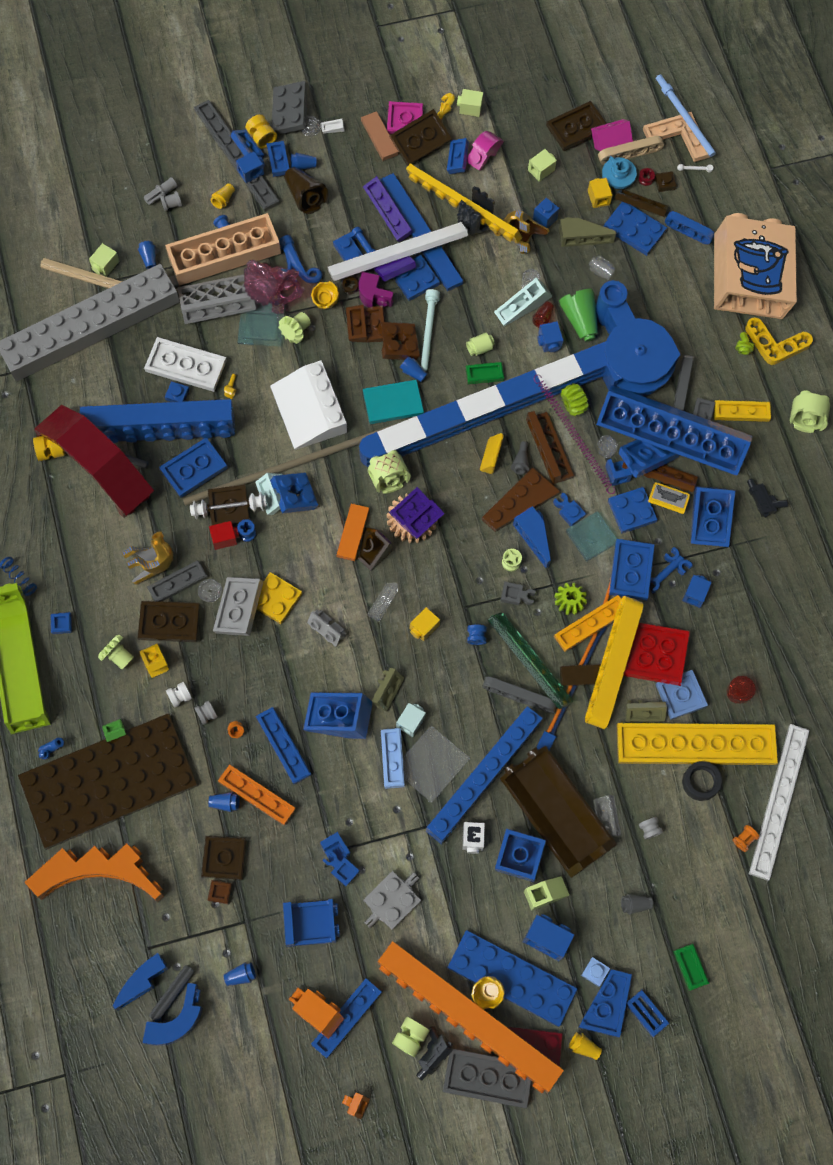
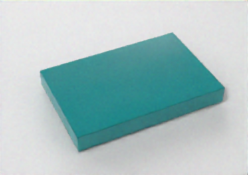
(393, 401)

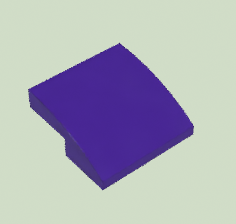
(416, 513)

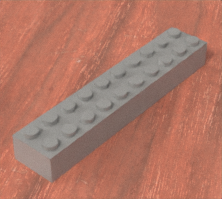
(88, 322)

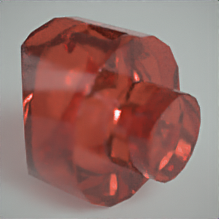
(740, 690)

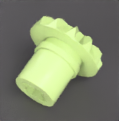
(293, 327)
(116, 652)

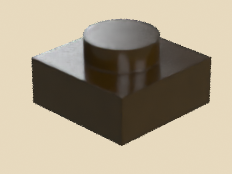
(665, 181)

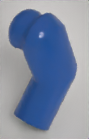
(50, 747)

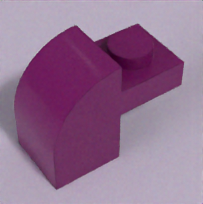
(371, 294)

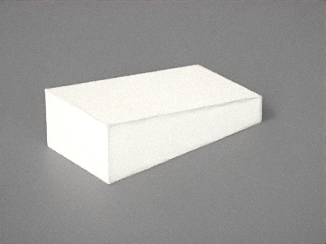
(333, 126)

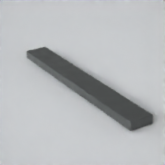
(221, 134)

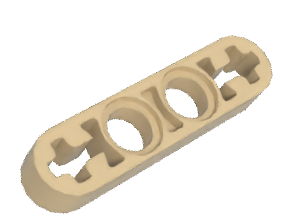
(632, 149)

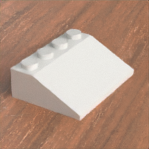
(309, 406)

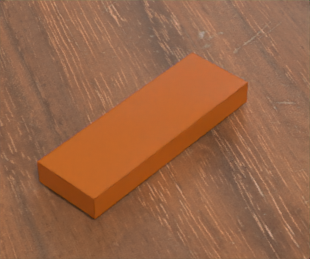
(352, 532)

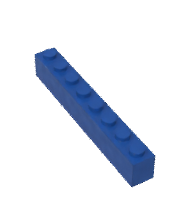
(484, 775)

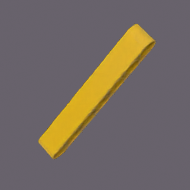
(614, 662)

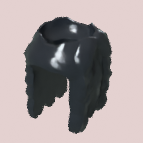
(469, 217)

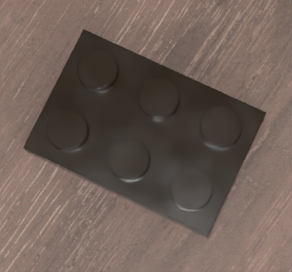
(575, 125)
(420, 137)
(168, 621)

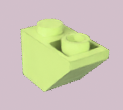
(546, 892)

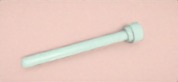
(432, 297)

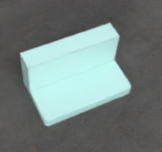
(273, 498)

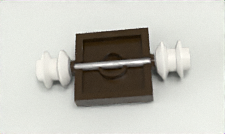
(228, 505)

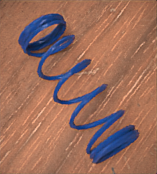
(7, 565)

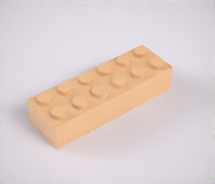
(223, 249)

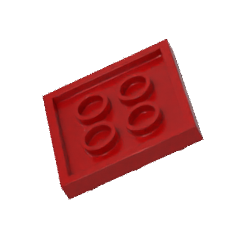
(657, 654)

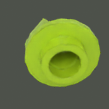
(744, 346)

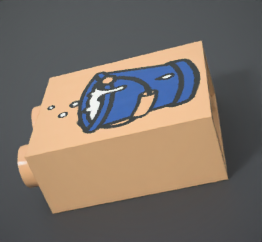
(754, 266)

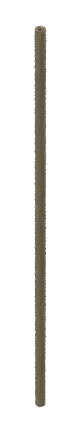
(284, 466)

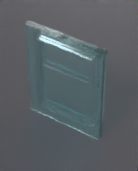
(260, 326)

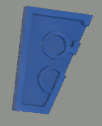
(609, 1005)

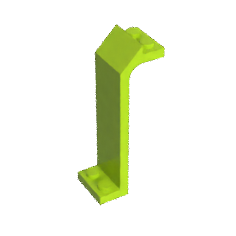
(19, 673)

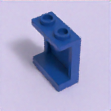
(310, 923)

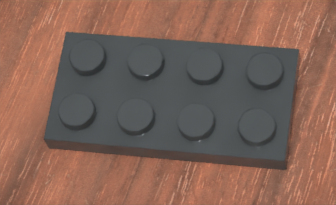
(485, 1079)

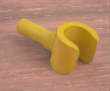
(229, 391)

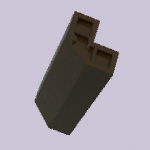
(557, 811)

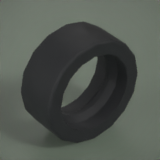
(710, 768)

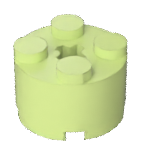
(810, 412)

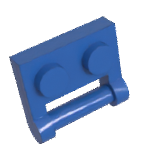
(347, 248)

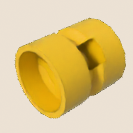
(260, 131)
(45, 448)

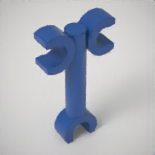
(675, 562)

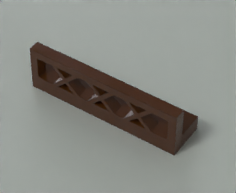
(545, 449)

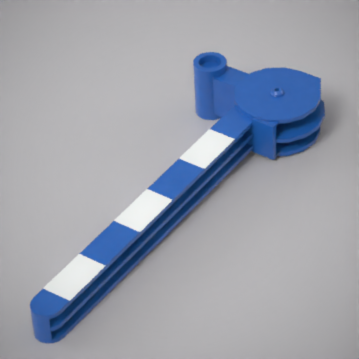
(634, 358)

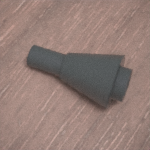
(520, 464)

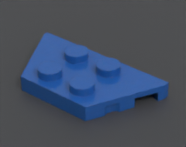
(644, 457)

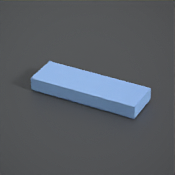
(392, 758)

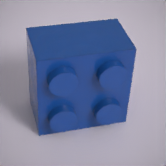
(520, 855)
(548, 937)

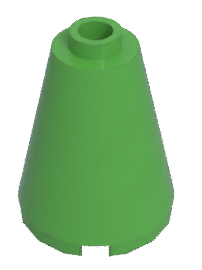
(581, 313)

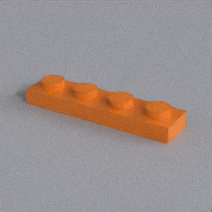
(256, 795)

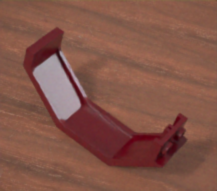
(97, 457)

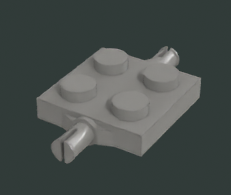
(391, 900)

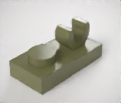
(387, 689)
(645, 711)

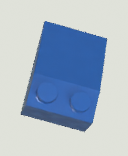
(712, 516)
(339, 714)

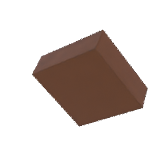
(219, 892)

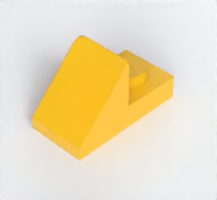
(154, 660)

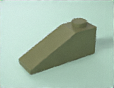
(582, 232)

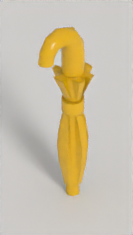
(446, 106)

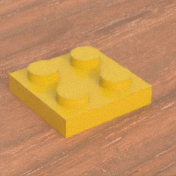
(277, 598)

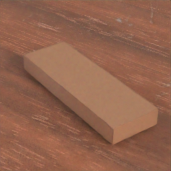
(379, 136)

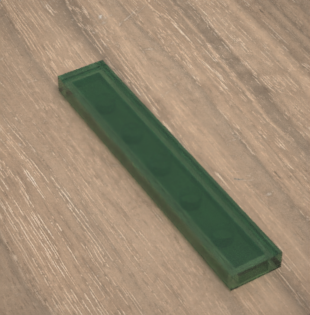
(530, 660)

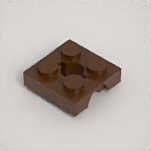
(403, 332)

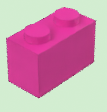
(612, 134)

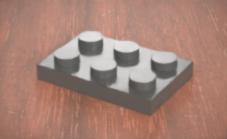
(289, 107)

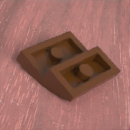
(364, 323)

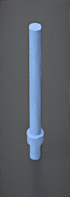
(668, 90)

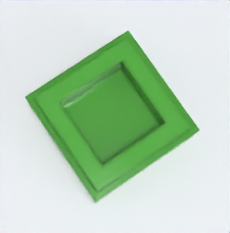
(114, 730)

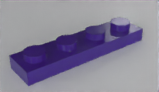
(388, 209)

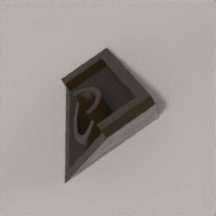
(374, 548)

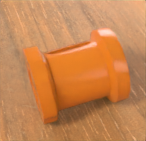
(746, 838)

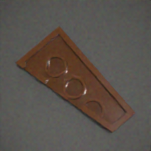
(527, 492)

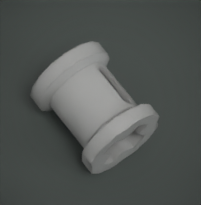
(170, 201)

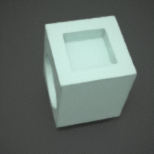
(411, 719)

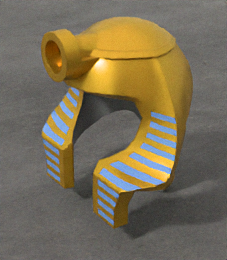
(156, 558)

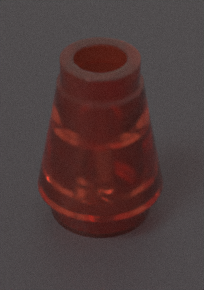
(543, 315)

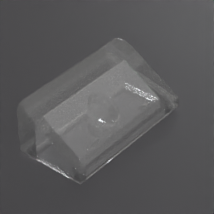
(383, 601)

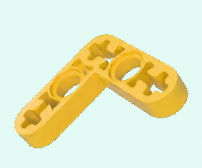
(776, 348)

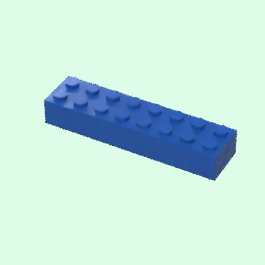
(163, 420)
(674, 430)

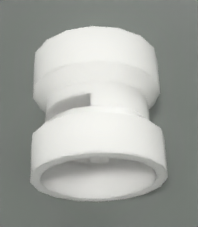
(178, 694)

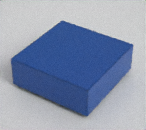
(61, 623)

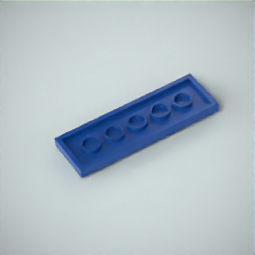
(522, 981)

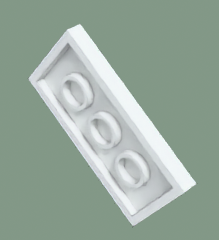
(185, 364)

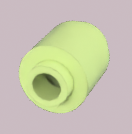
(480, 344)

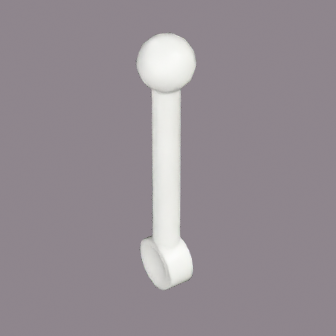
(709, 168)

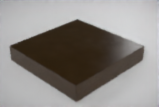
(223, 858)

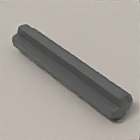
(171, 993)

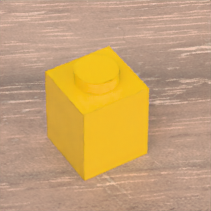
(599, 192)
(424, 624)

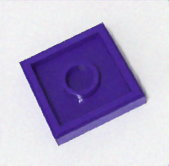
(395, 268)

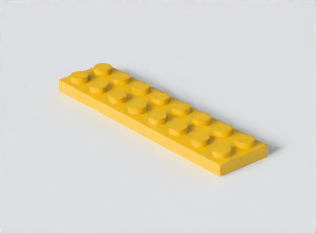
(696, 743)

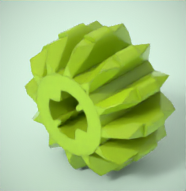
(574, 399)
(568, 592)

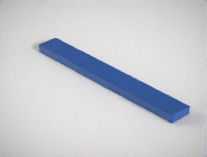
(436, 256)

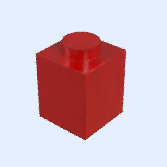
(223, 535)

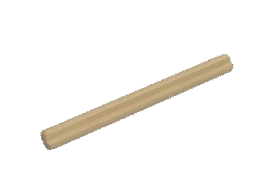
(78, 273)

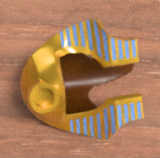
(526, 227)

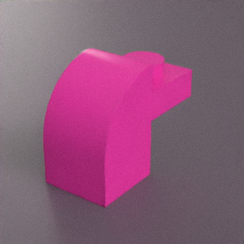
(485, 145)

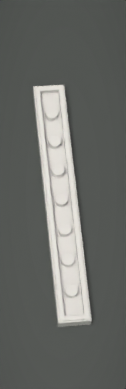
(397, 251)
(779, 802)

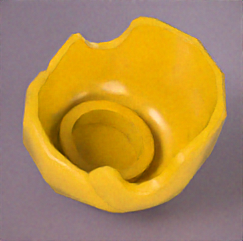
(325, 295)
(488, 992)

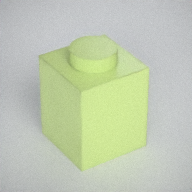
(470, 102)
(542, 165)
(104, 260)

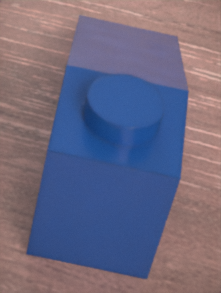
(532, 529)

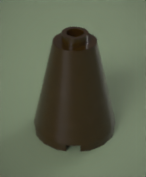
(305, 190)

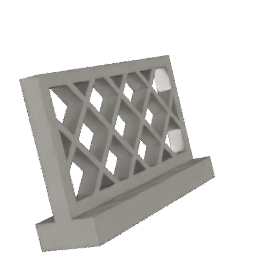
(215, 306)

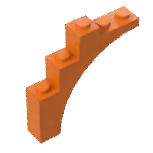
(64, 869)

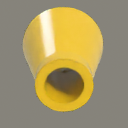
(222, 196)
(584, 1046)

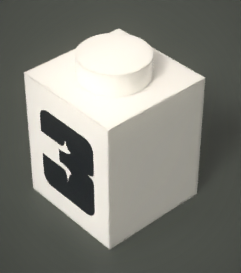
(473, 837)

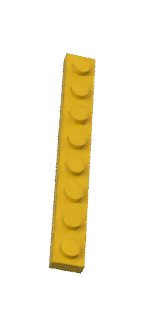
(443, 191)

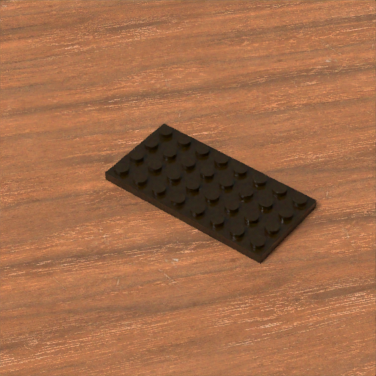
(107, 781)

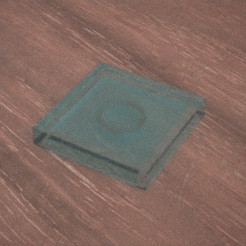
(591, 536)

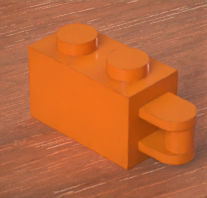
(316, 1011)

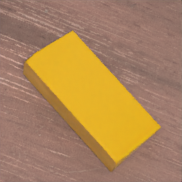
(491, 453)

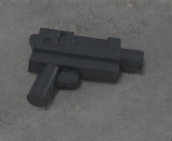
(765, 504)
(437, 1051)

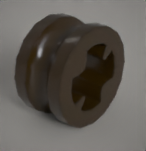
(351, 280)

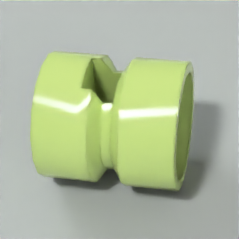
(410, 1037)

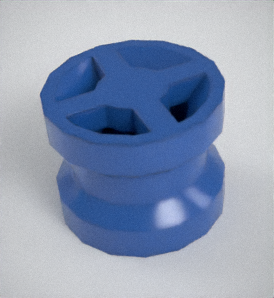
(476, 634)

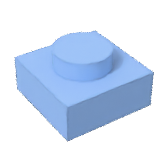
(595, 972)

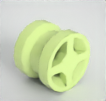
(511, 555)

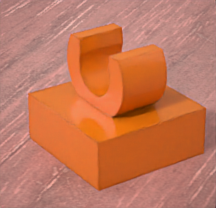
(356, 1105)

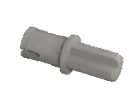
(160, 190)

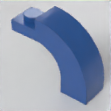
(175, 1030)

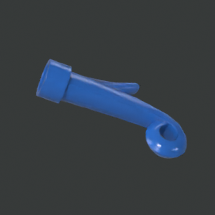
(287, 245)

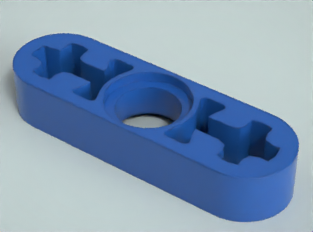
(689, 227)

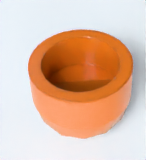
(237, 734)

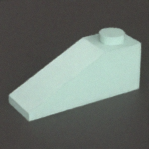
(523, 302)

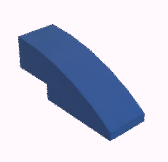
(140, 981)

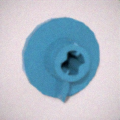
(619, 172)

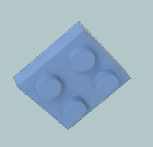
(684, 698)

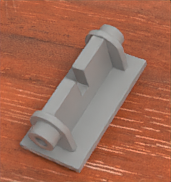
(320, 622)

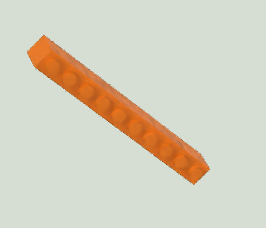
(469, 1016)

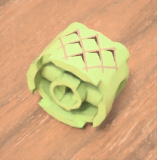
(388, 472)

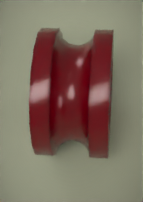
(646, 171)

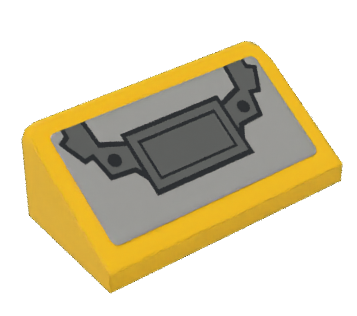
(669, 498)

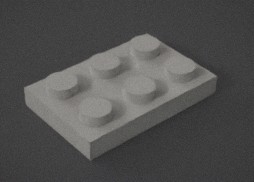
(238, 606)

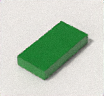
(484, 373)
(691, 967)

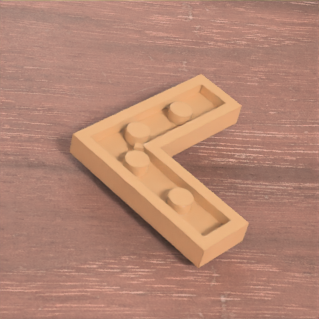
(676, 126)

